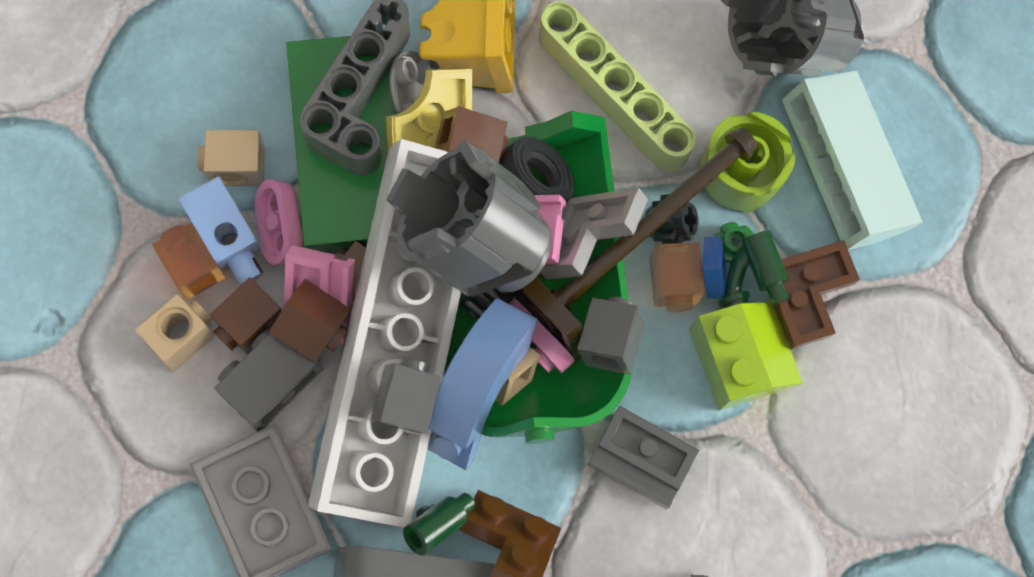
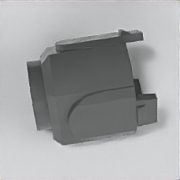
(785, 38)
(471, 222)

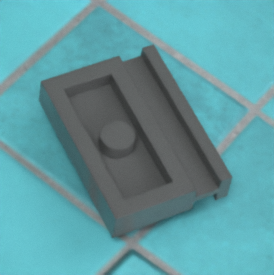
(643, 457)

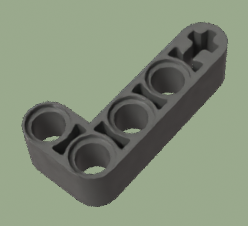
(365, 79)
(376, 562)

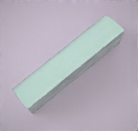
(851, 159)

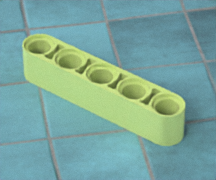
(618, 105)

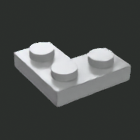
(593, 219)

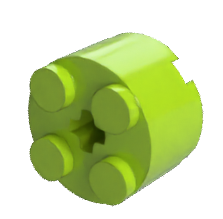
(753, 184)

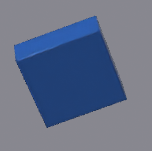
(714, 267)

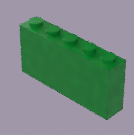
(333, 201)

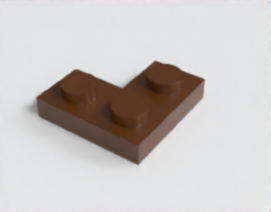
(810, 276)
(522, 537)

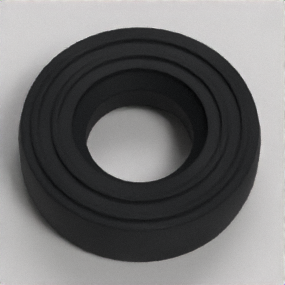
(545, 160)

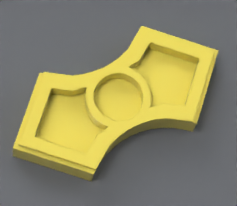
(421, 121)

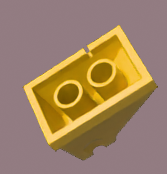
(473, 37)

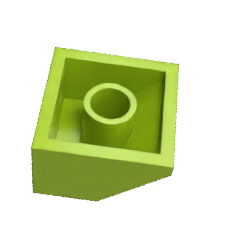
(744, 353)

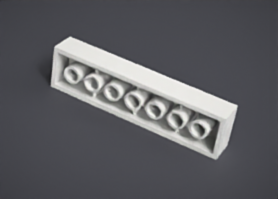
(397, 313)

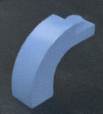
(475, 379)

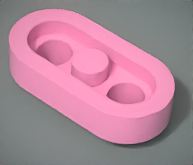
(277, 220)
(550, 349)

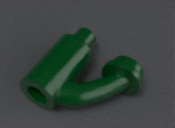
(767, 267)
(437, 522)

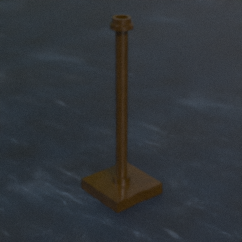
(553, 307)

